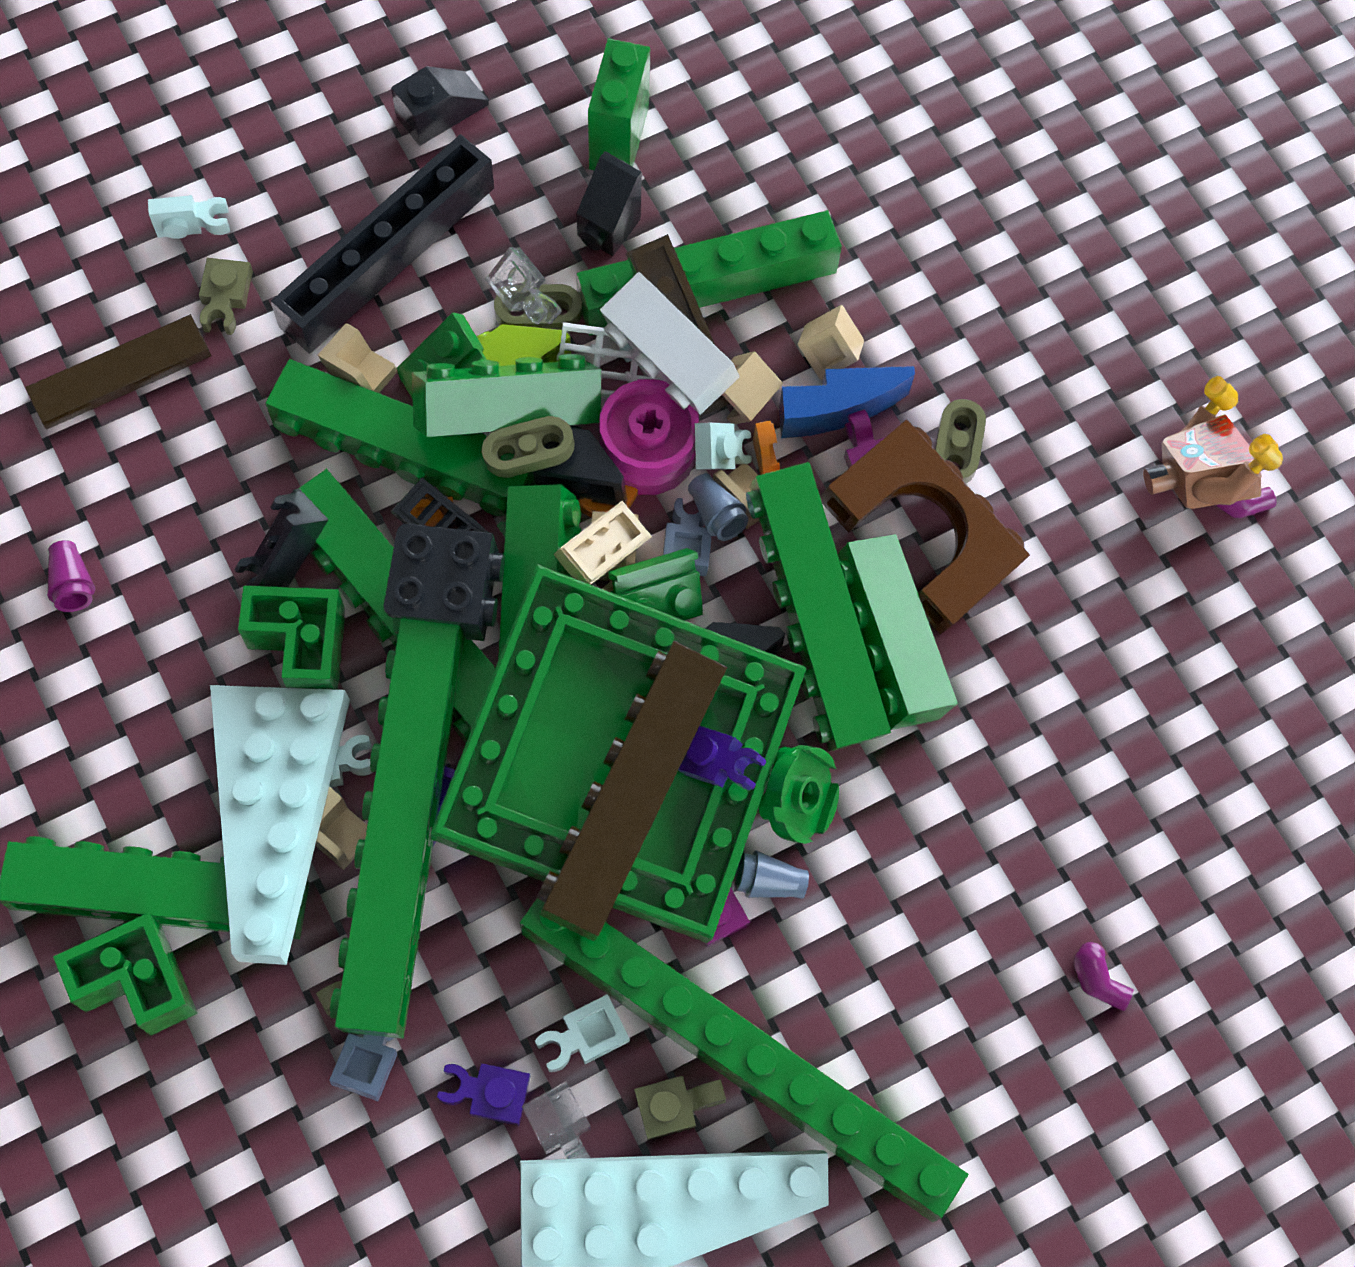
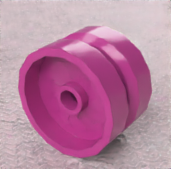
(648, 436)

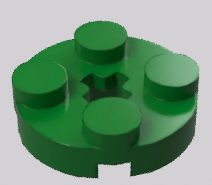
(798, 772)

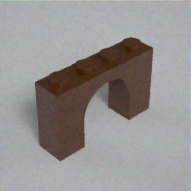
(910, 466)

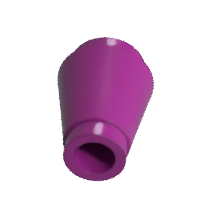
(68, 578)

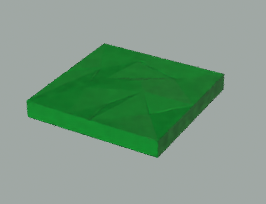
(552, 719)

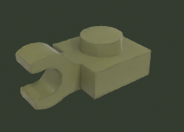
(670, 1107)

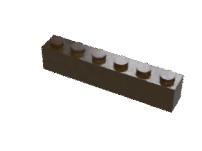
(632, 792)

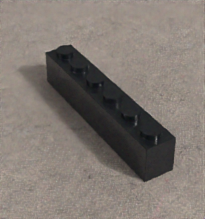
(383, 244)

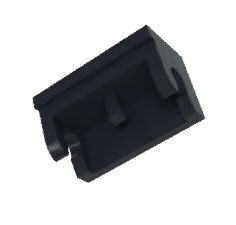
(286, 541)

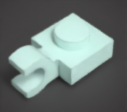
(182, 216)

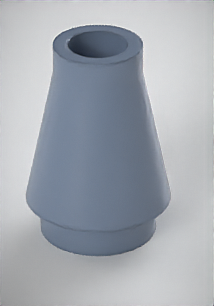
(720, 511)
(768, 877)

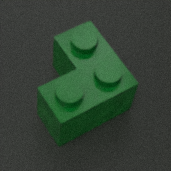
(300, 623)
(132, 963)

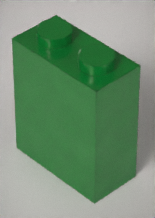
(619, 102)

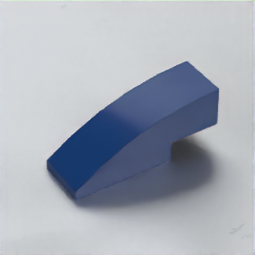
(843, 392)

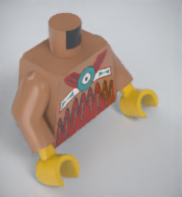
(1210, 458)

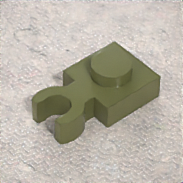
(222, 288)

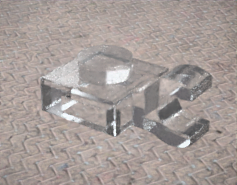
(518, 285)
(558, 1122)

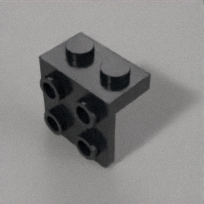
(445, 578)

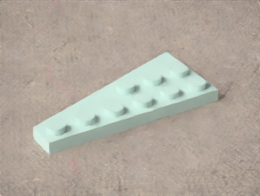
(273, 786)
(660, 1206)

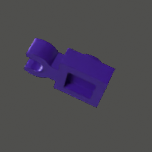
(718, 756)
(494, 1094)

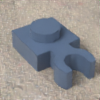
(688, 533)
(364, 1065)

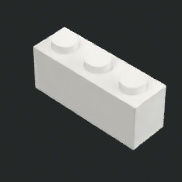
(668, 344)

